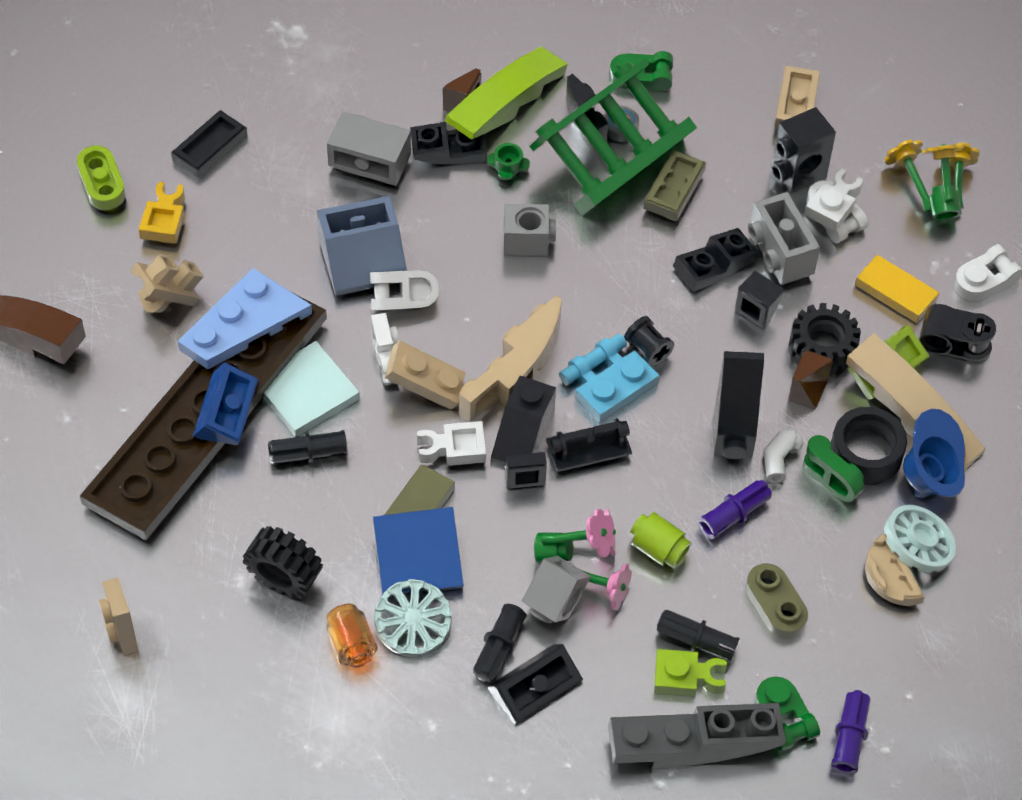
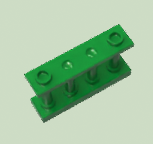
(618, 169)

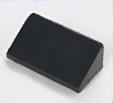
(535, 682)

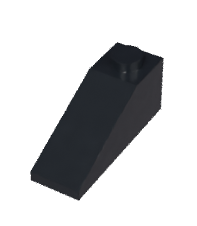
(737, 404)

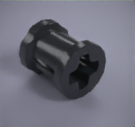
(649, 341)

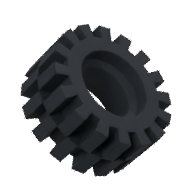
(827, 322)
(282, 562)

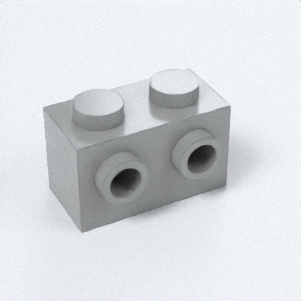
(369, 148)
(783, 238)

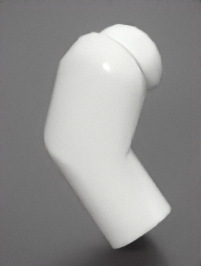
(784, 442)

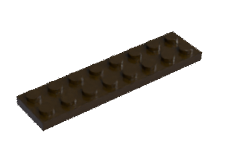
(162, 453)

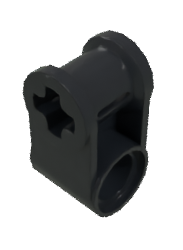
(955, 331)

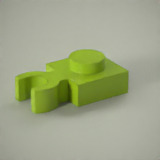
(681, 673)

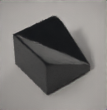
(758, 299)

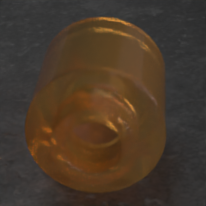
(350, 635)

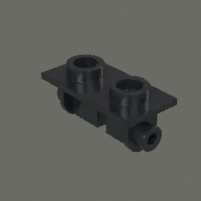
(589, 445)

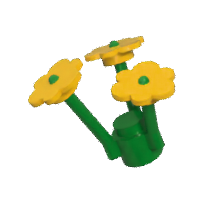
(945, 199)

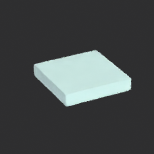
(310, 390)

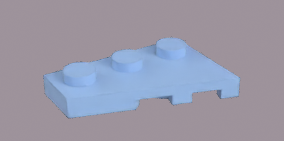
(242, 315)

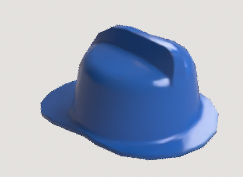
(937, 456)

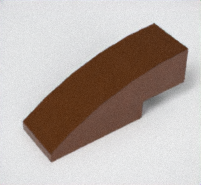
(39, 328)

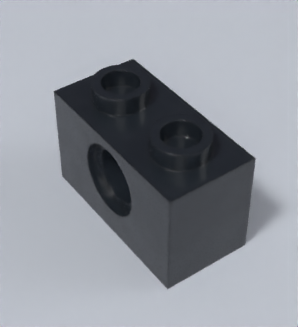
(802, 150)

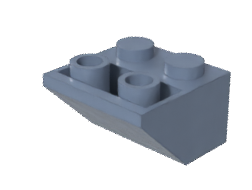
(360, 241)

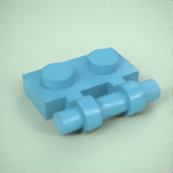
(614, 387)

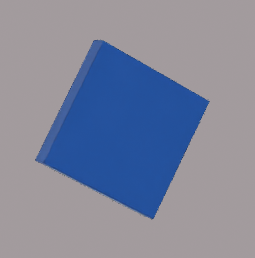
(418, 548)

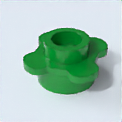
(508, 153)

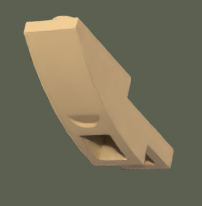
(524, 354)

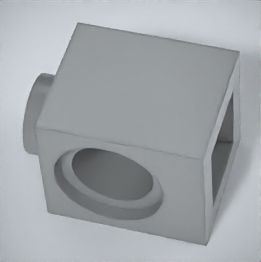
(527, 230)
(555, 589)

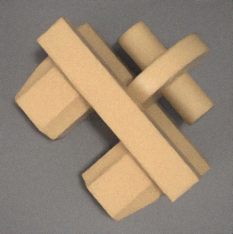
(167, 283)

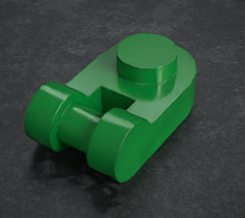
(659, 64)
(832, 471)
(782, 691)

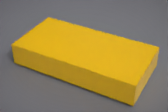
(896, 288)

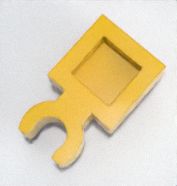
(163, 218)

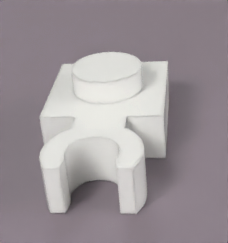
(833, 203)
(383, 339)
(460, 444)

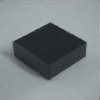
(525, 470)

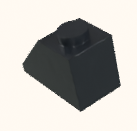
(524, 419)

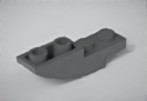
(697, 738)

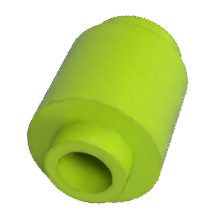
(660, 539)

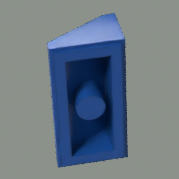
(226, 405)

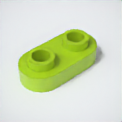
(103, 179)

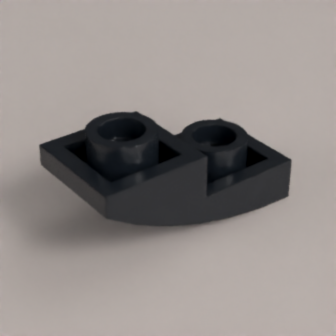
(576, 95)
(437, 145)
(720, 258)

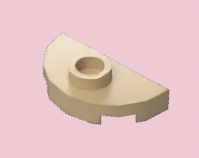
(890, 576)

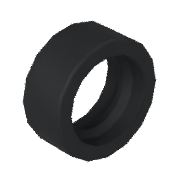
(878, 422)

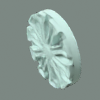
(920, 538)
(412, 618)

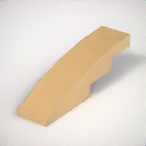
(905, 389)

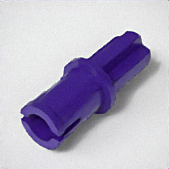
(734, 508)
(851, 732)

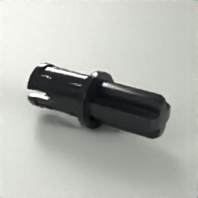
(308, 447)
(697, 634)
(499, 642)

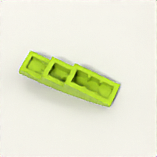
(503, 93)

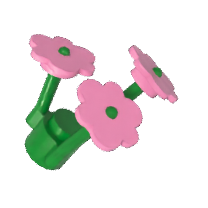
(601, 537)

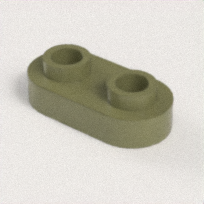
(774, 598)

